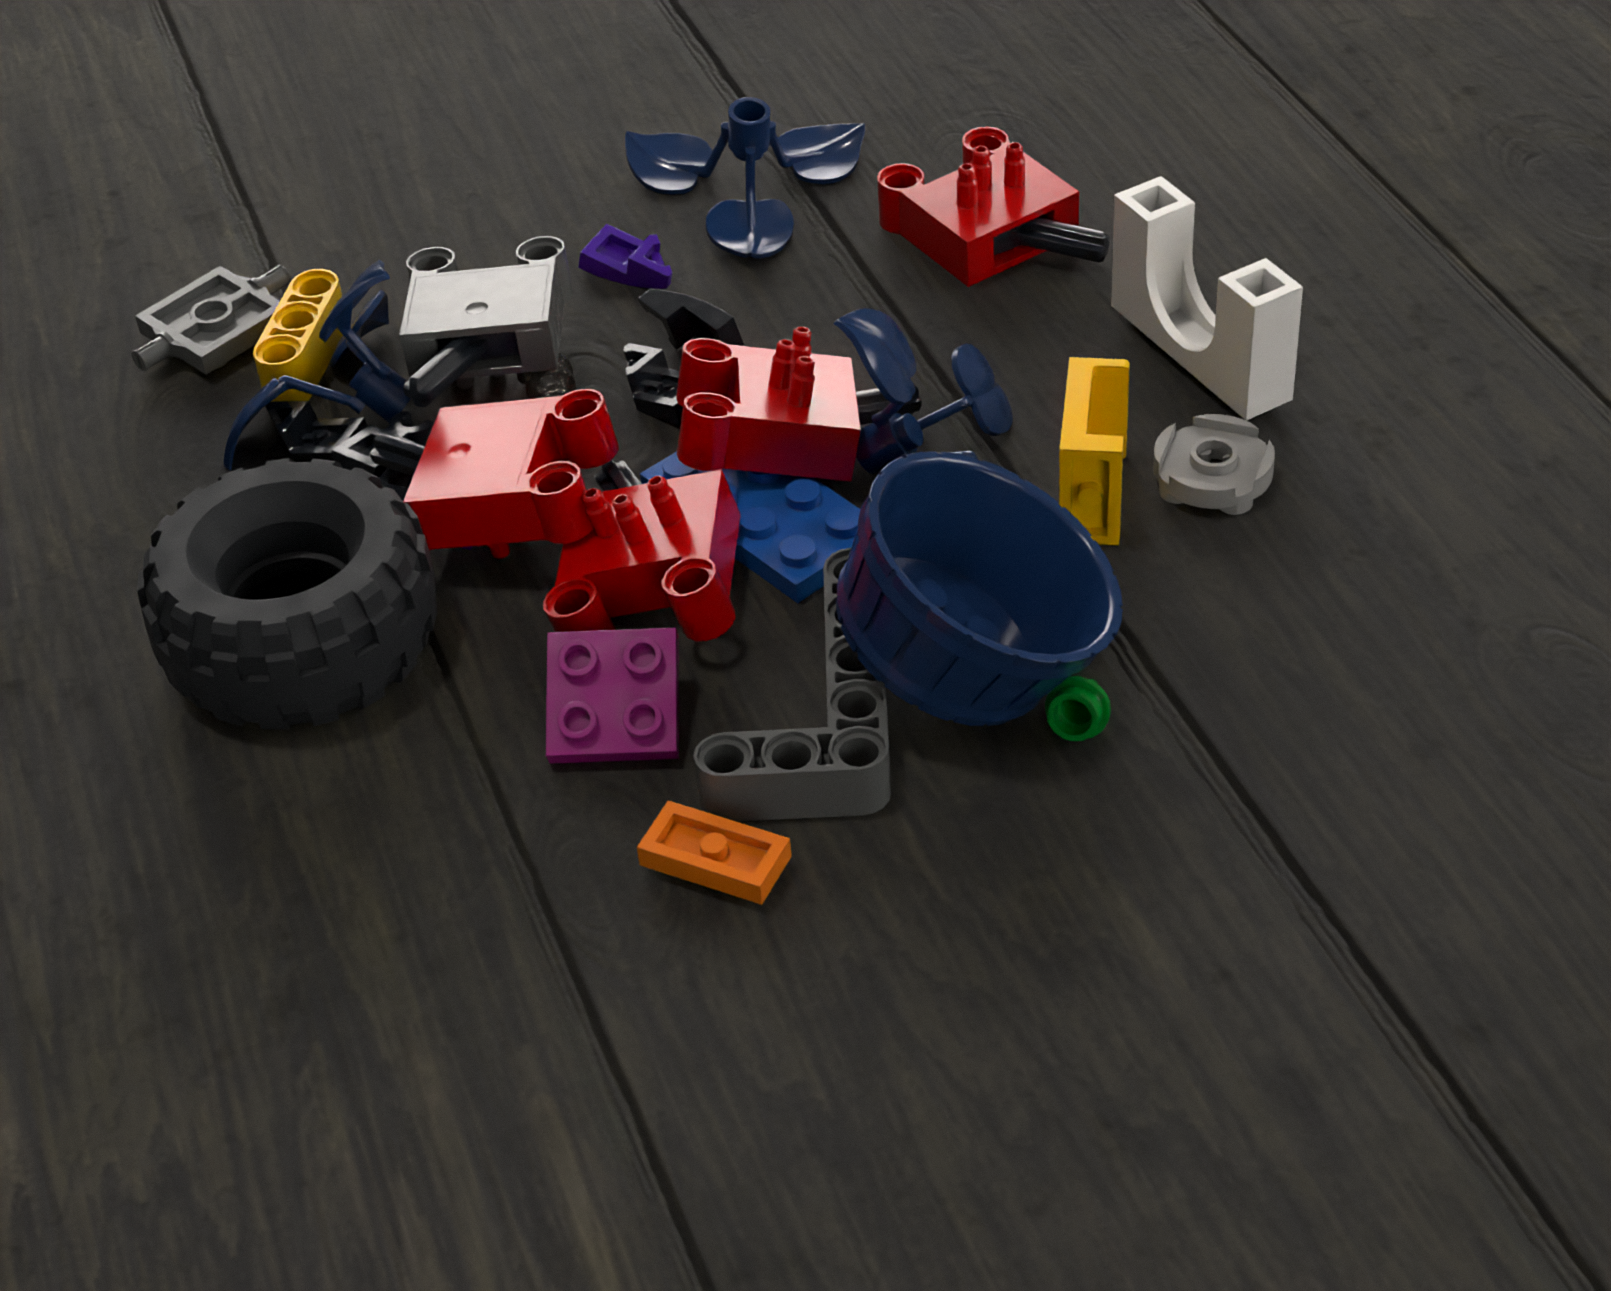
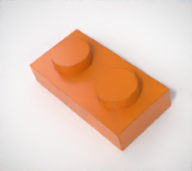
(714, 852)

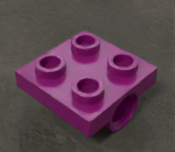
(612, 695)

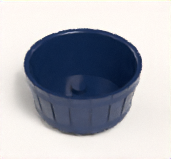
(972, 589)

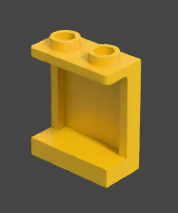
(1094, 444)

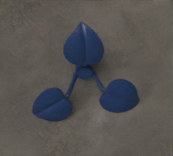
(750, 227)
(891, 366)
(375, 382)

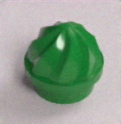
(1077, 708)

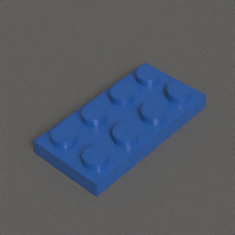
(784, 524)

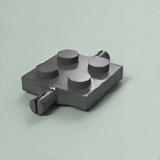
(209, 319)

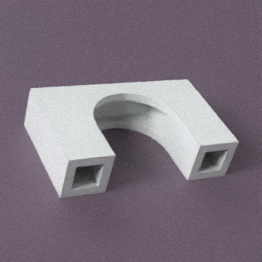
(1250, 343)

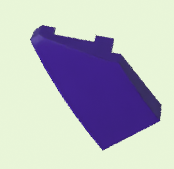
(626, 259)

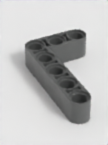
(807, 769)

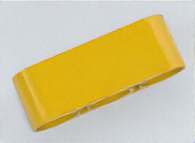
(291, 337)

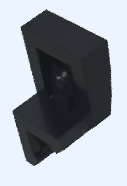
(690, 318)
(653, 383)
(308, 436)

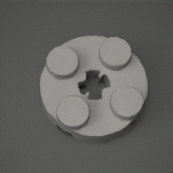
(1189, 478)

